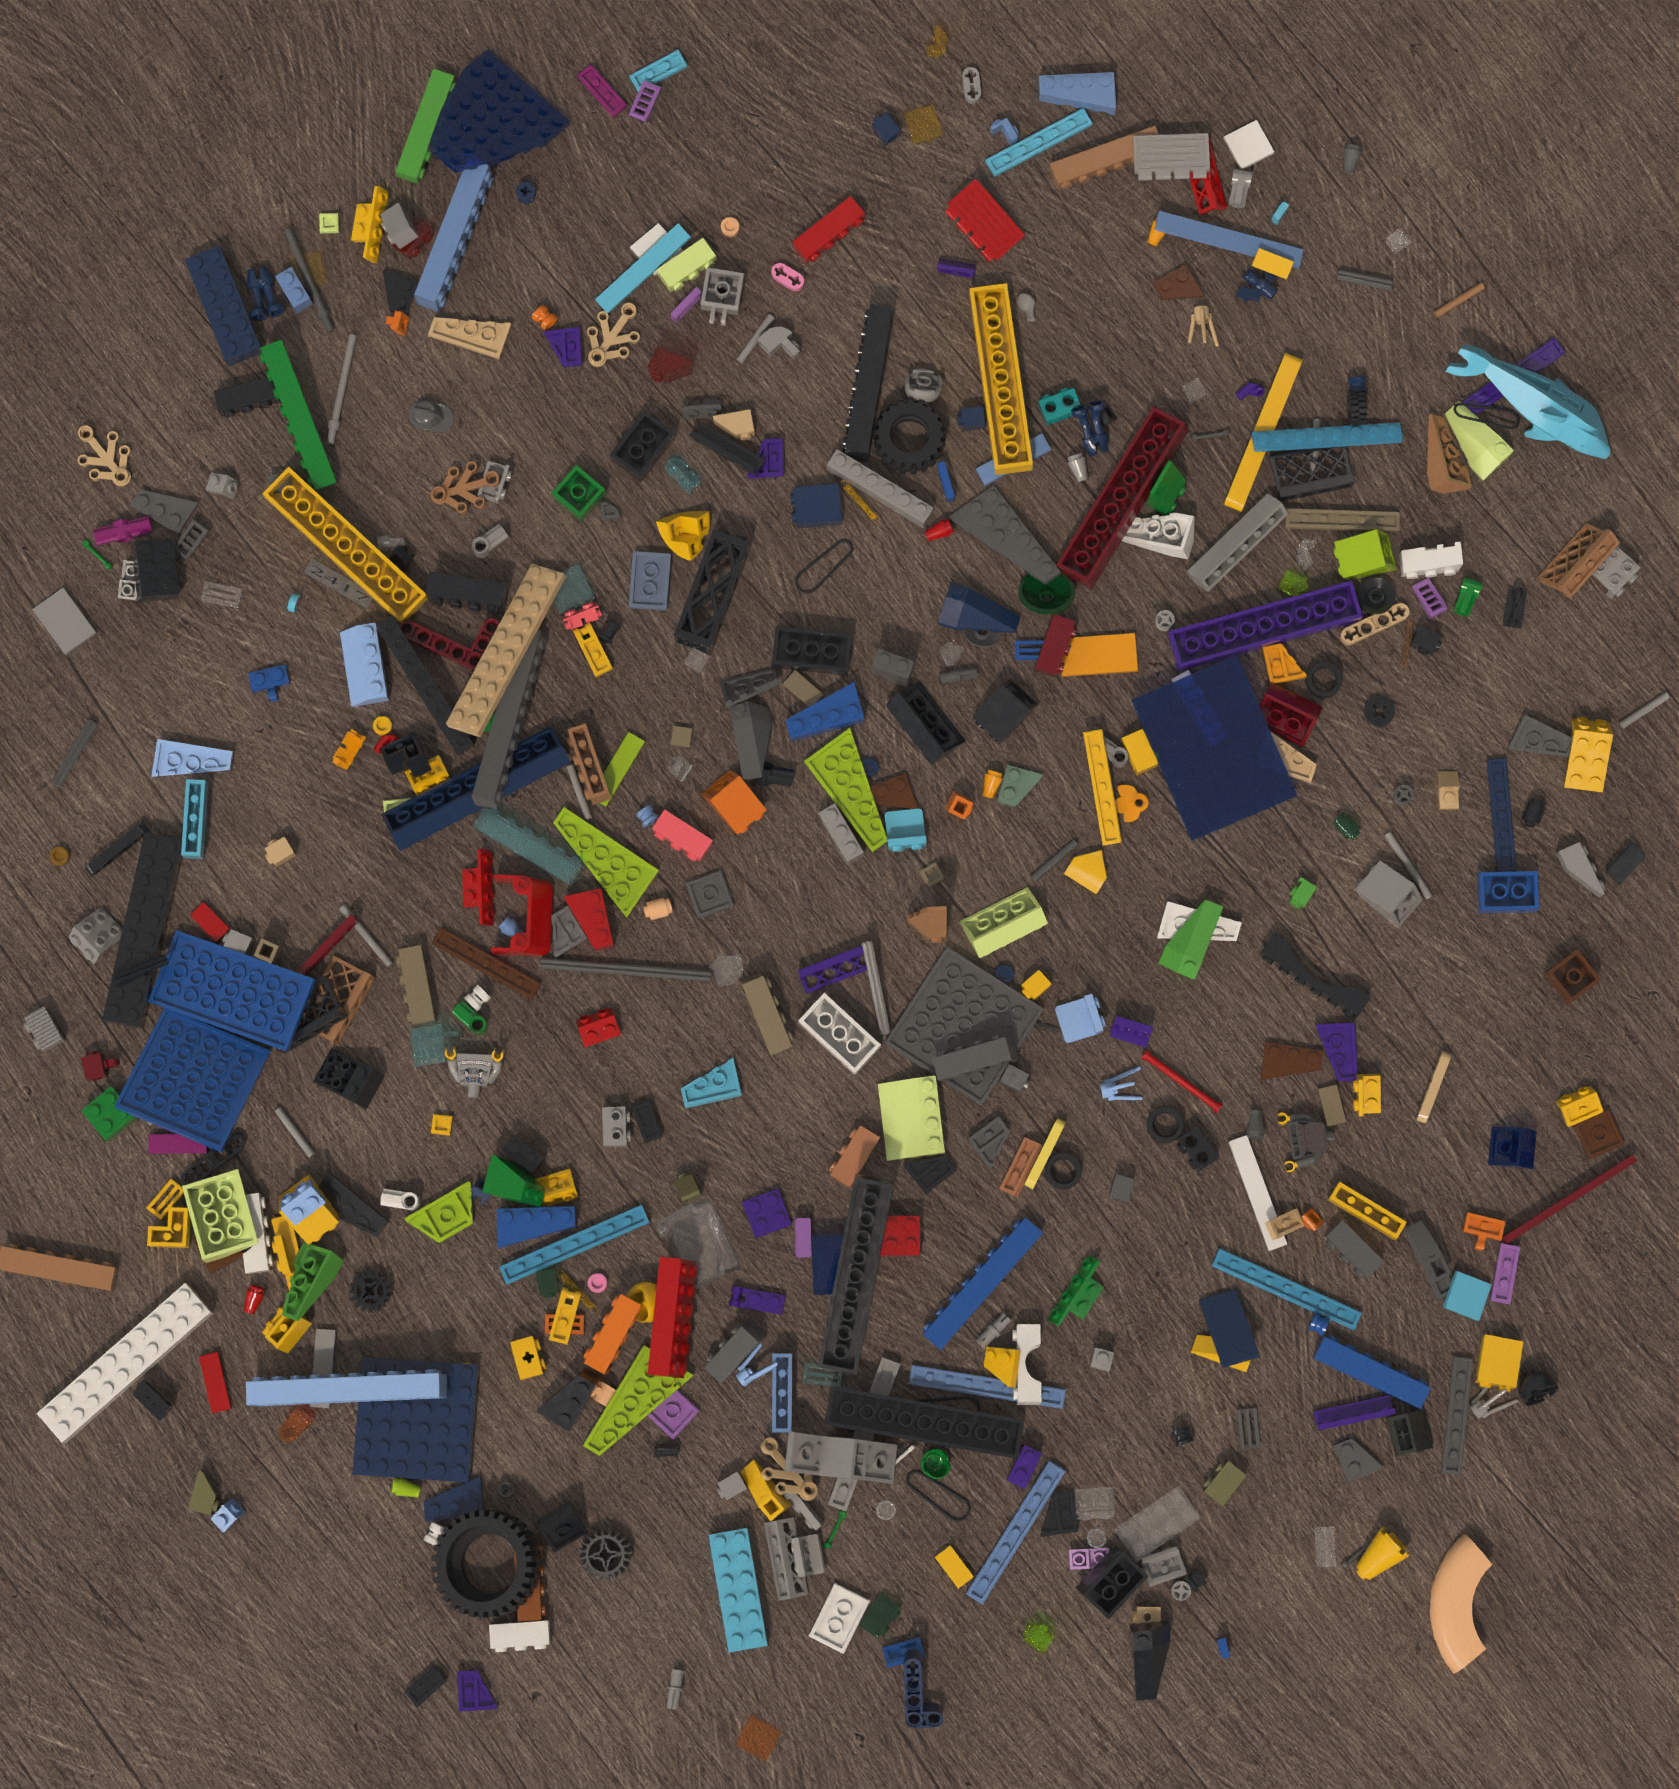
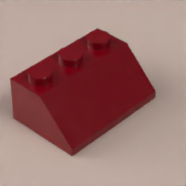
(1289, 714)

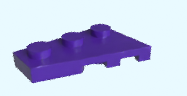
(1340, 1048)

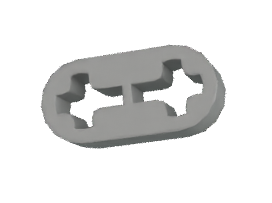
(967, 85)

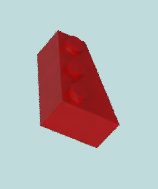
(592, 916)

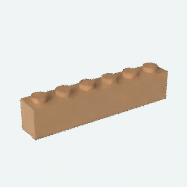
(1095, 160)
(58, 1268)

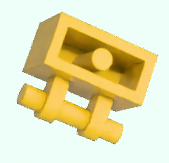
(284, 1331)

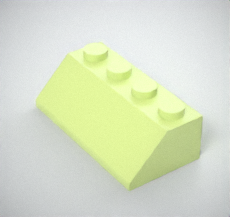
(1003, 922)

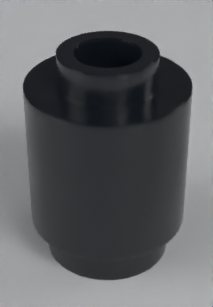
(1533, 812)

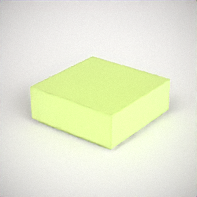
(329, 223)

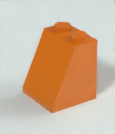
(734, 802)

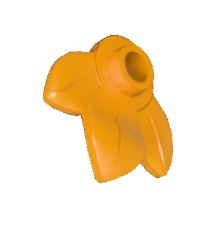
(1126, 802)

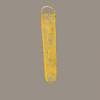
(862, 502)
(572, 1282)

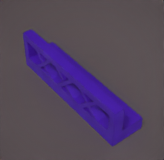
(829, 964)
(1353, 1412)

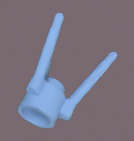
(1109, 1088)
(747, 1375)

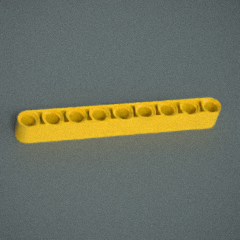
(1267, 422)

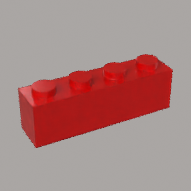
(828, 230)

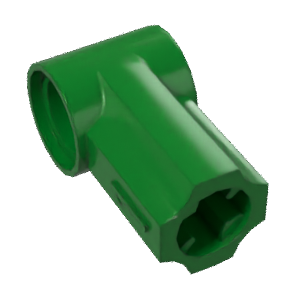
(1469, 592)
(469, 1017)

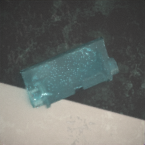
(675, 468)

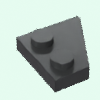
(989, 1140)

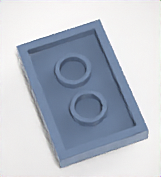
(649, 581)

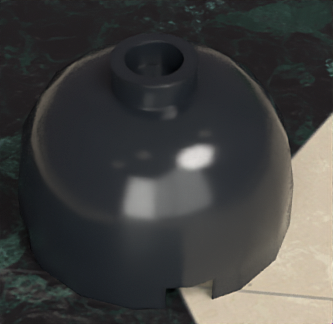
(1536, 1386)

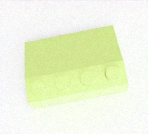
(911, 1118)
(220, 1215)

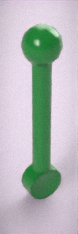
(86, 544)
(827, 1544)

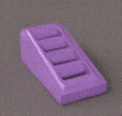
(648, 111)
(1427, 607)

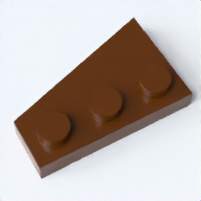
(1288, 1060)

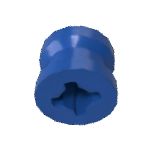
(1318, 1324)

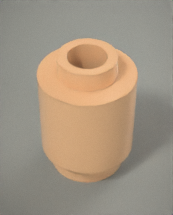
(657, 908)

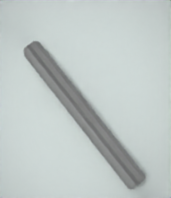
(876, 987)

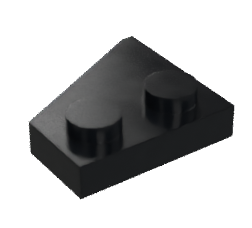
(399, 291)
(930, 1172)
(1060, 1516)

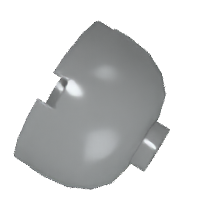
(923, 385)

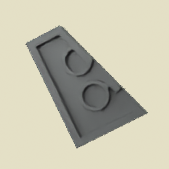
(747, 686)
(1540, 738)

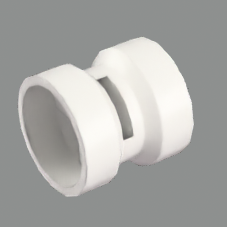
(474, 1001)
(435, 1531)

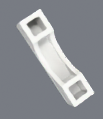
(257, 1257)
(1028, 1389)

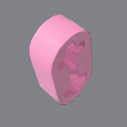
(790, 273)

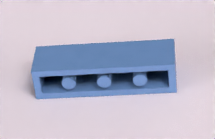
(782, 1393)

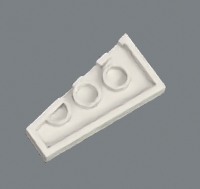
(1177, 915)

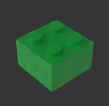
(578, 493)
(106, 1117)

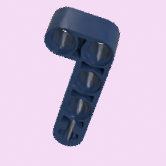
(914, 1688)

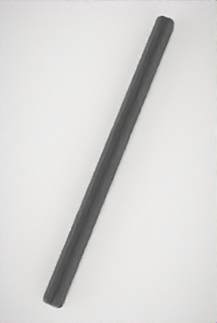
(625, 969)

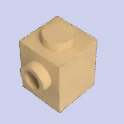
(279, 851)
(1146, 1615)

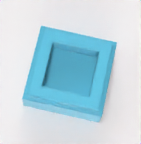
(1280, 212)

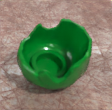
(935, 1463)

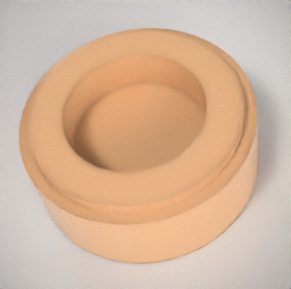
(730, 227)

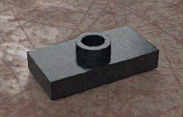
(647, 1122)
(425, 1686)

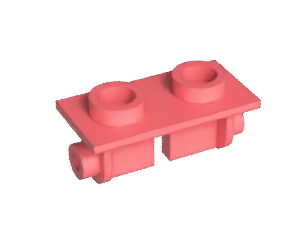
(574, 616)

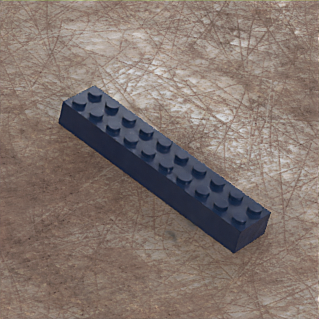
(453, 798)

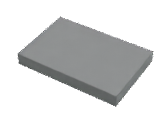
(64, 621)

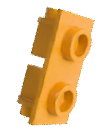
(353, 742)

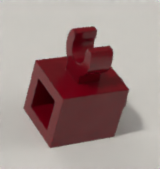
(95, 1066)

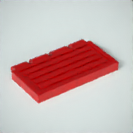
(985, 220)

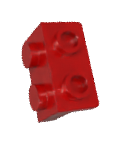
(598, 1027)

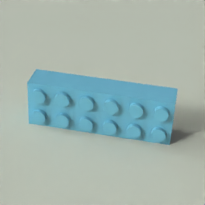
(738, 1590)

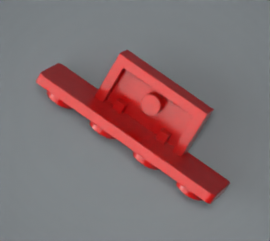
(479, 887)

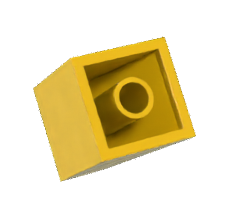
(317, 1223)

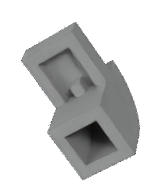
(776, 338)

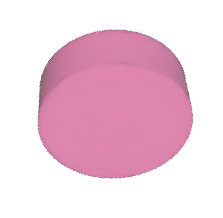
(597, 1283)

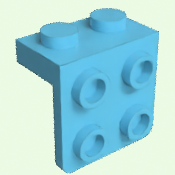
(905, 830)

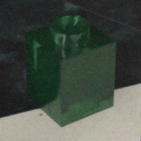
(547, 1283)

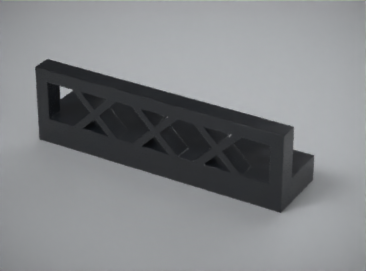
(728, 449)

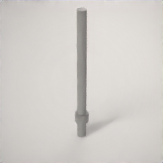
(334, 423)

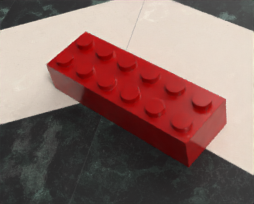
(672, 1317)

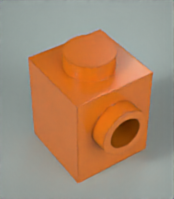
(959, 805)

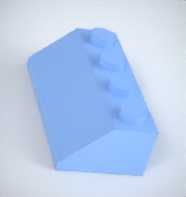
(364, 665)

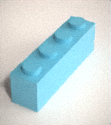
(194, 819)

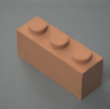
(854, 1156)

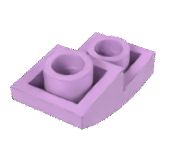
(1086, 1557)

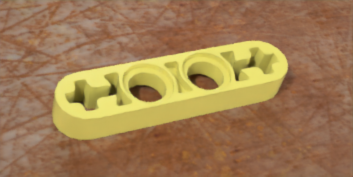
(1045, 1153)

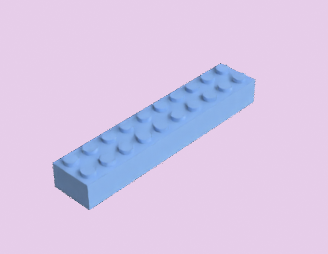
(346, 1389)

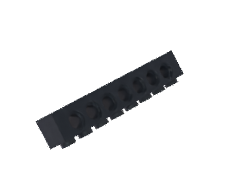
(423, 683)

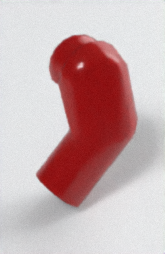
(386, 739)

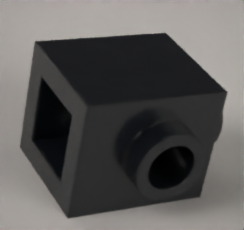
(1426, 641)

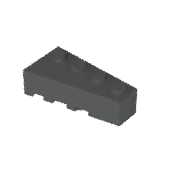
(974, 1058)

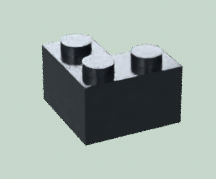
(406, 754)

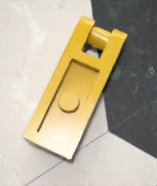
(593, 650)
(564, 1316)

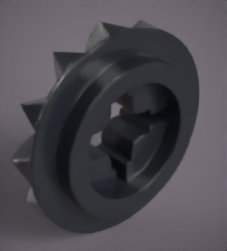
(1379, 702)

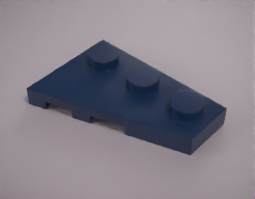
(455, 1502)

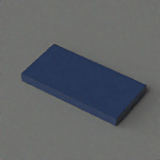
(1229, 1328)

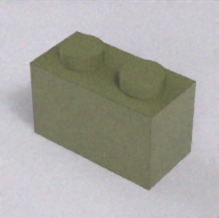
(1224, 1482)

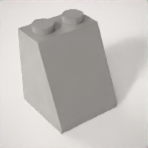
(1389, 893)

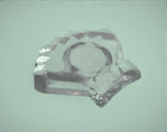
(727, 969)

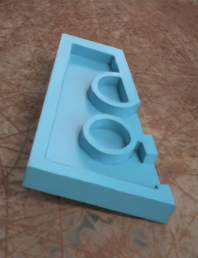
(713, 1087)

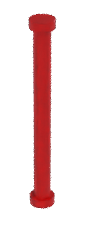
(1182, 1081)

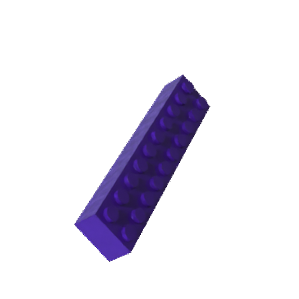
(1264, 626)

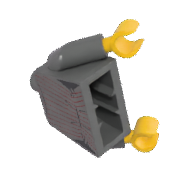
(1307, 1139)

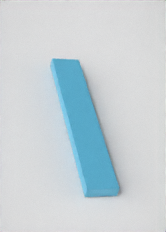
(1038, 142)
(643, 268)

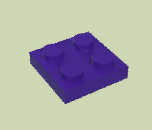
(766, 1213)

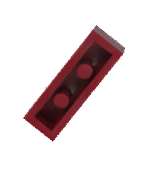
(1056, 646)

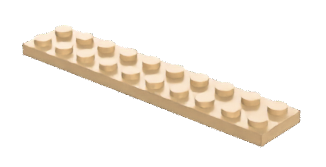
(505, 650)

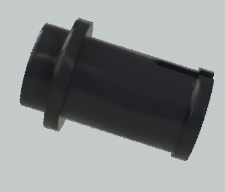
(665, 1450)

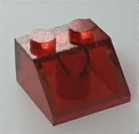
(668, 366)

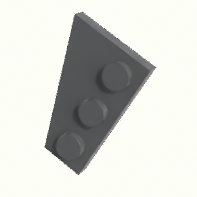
(164, 509)

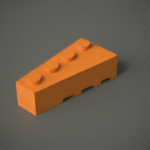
(613, 1333)

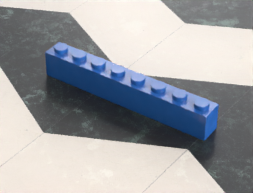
(982, 1284)

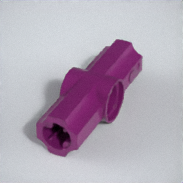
(122, 530)

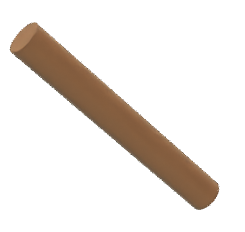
(1458, 300)

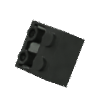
(1409, 1432)

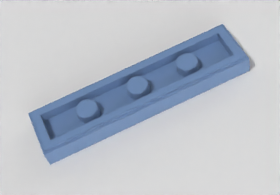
(1038, 448)

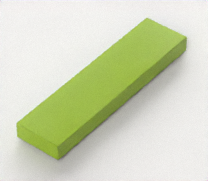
(621, 763)

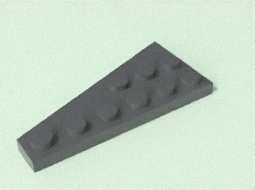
(999, 528)

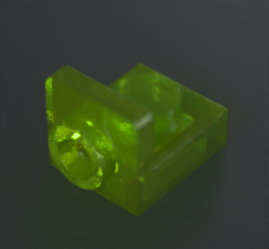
(1293, 583)

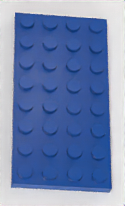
(232, 991)

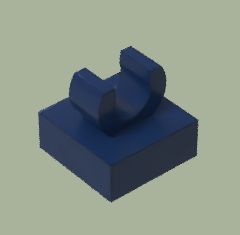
(477, 1191)

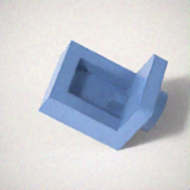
(1010, 131)
(227, 1515)

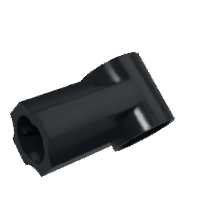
(775, 775)

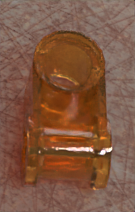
(298, 1421)

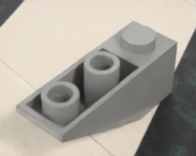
(1576, 864)

